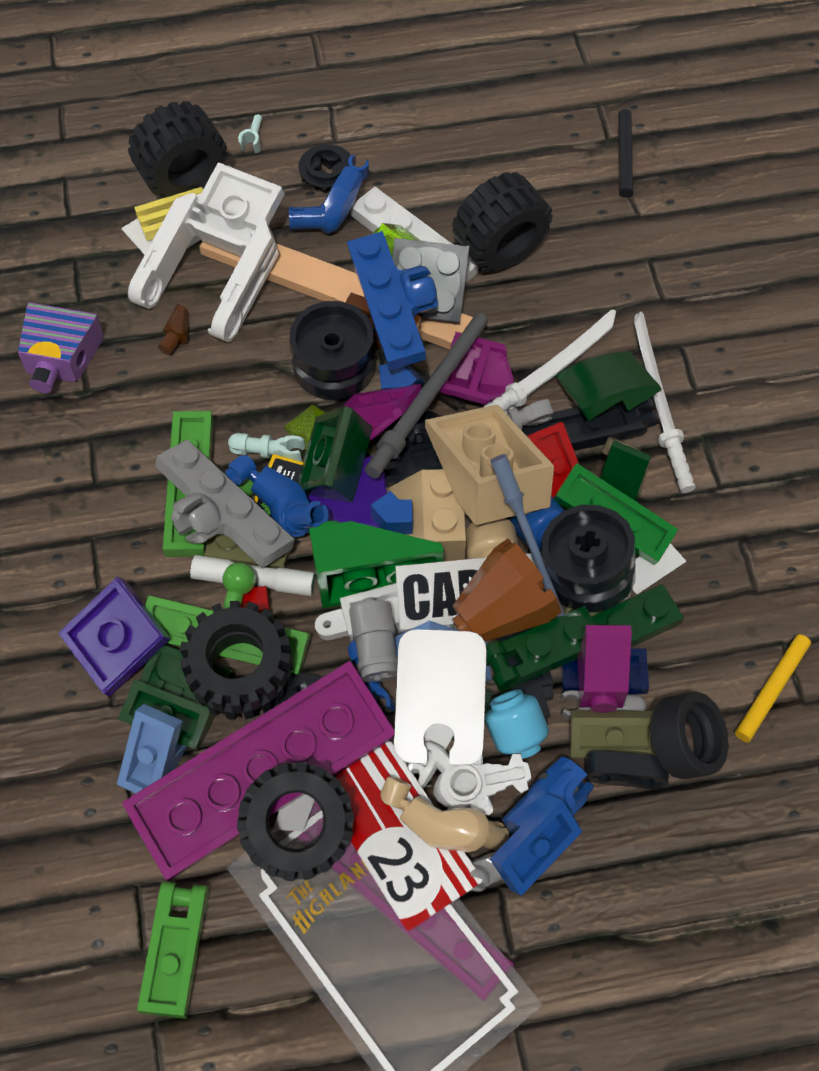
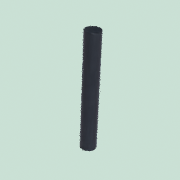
(625, 153)

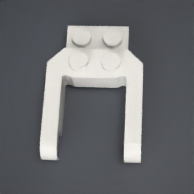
(227, 214)

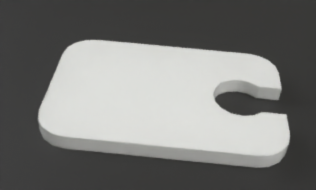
(444, 684)

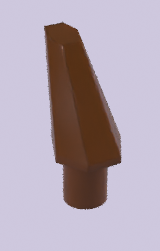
(175, 330)

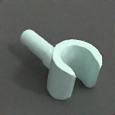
(251, 135)

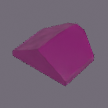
(481, 372)
(383, 406)

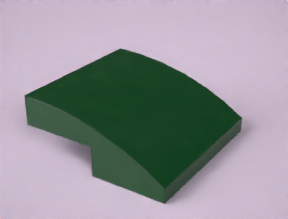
(606, 381)
(167, 690)

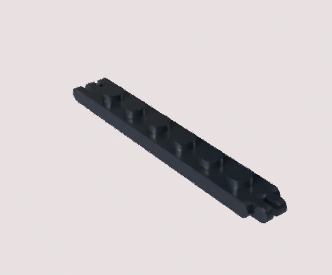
(613, 422)

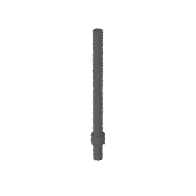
(394, 440)

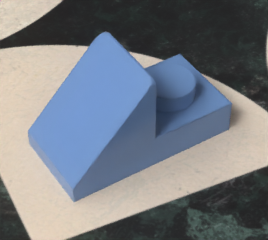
(150, 749)

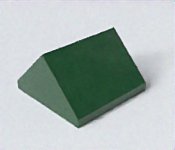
(335, 455)

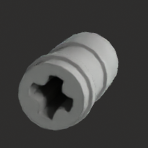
(374, 638)

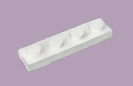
(379, 208)

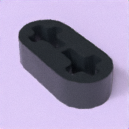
(625, 770)

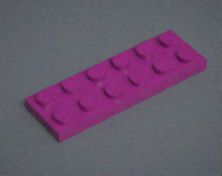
(198, 803)

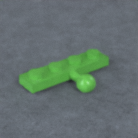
(198, 429)
(238, 581)

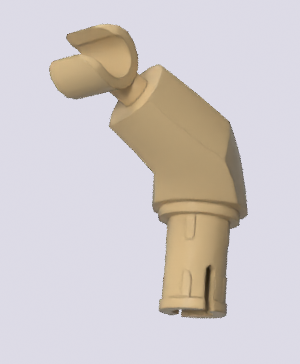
(447, 830)

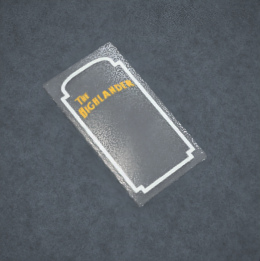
(398, 994)

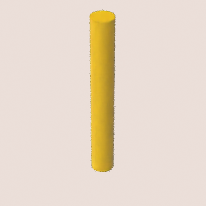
(772, 688)

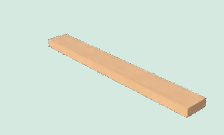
(330, 283)

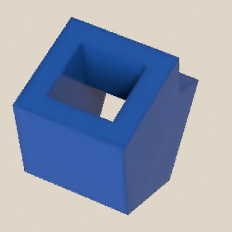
(398, 377)
(393, 513)

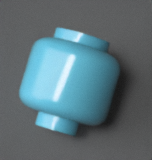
(516, 723)

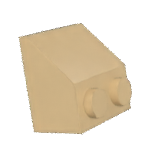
(434, 511)

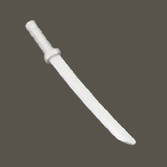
(517, 393)
(671, 437)

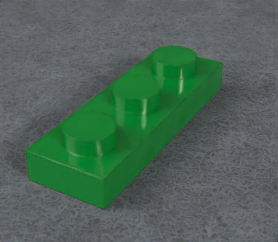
(650, 530)

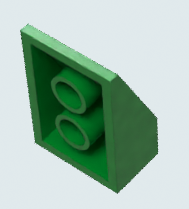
(363, 557)

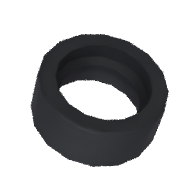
(670, 737)

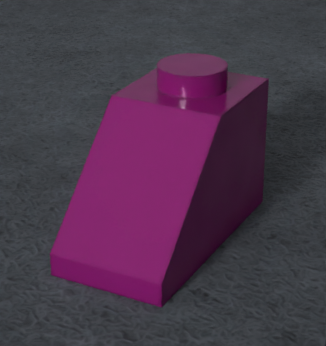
(604, 667)

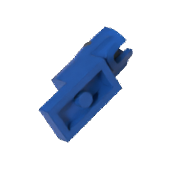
(542, 824)

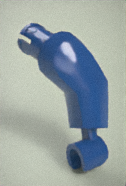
(337, 203)
(281, 494)

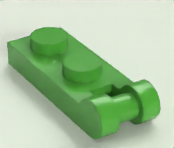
(173, 951)

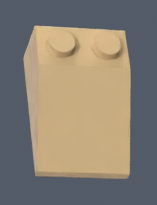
(465, 447)

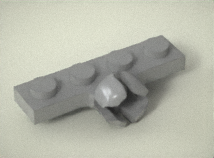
(219, 506)

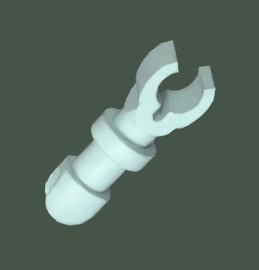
(243, 444)

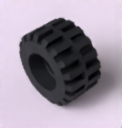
(176, 149)
(502, 221)
(228, 628)
(301, 862)

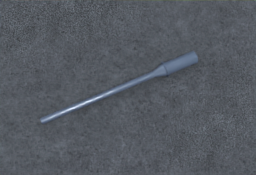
(513, 497)

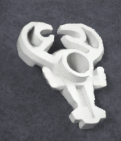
(472, 783)

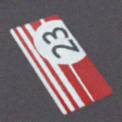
(407, 870)

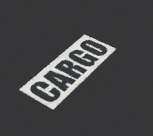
(431, 590)

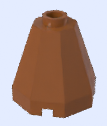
(505, 596)

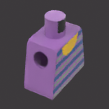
(57, 344)

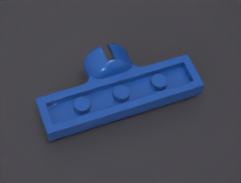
(393, 298)

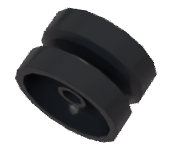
(332, 350)
(590, 557)

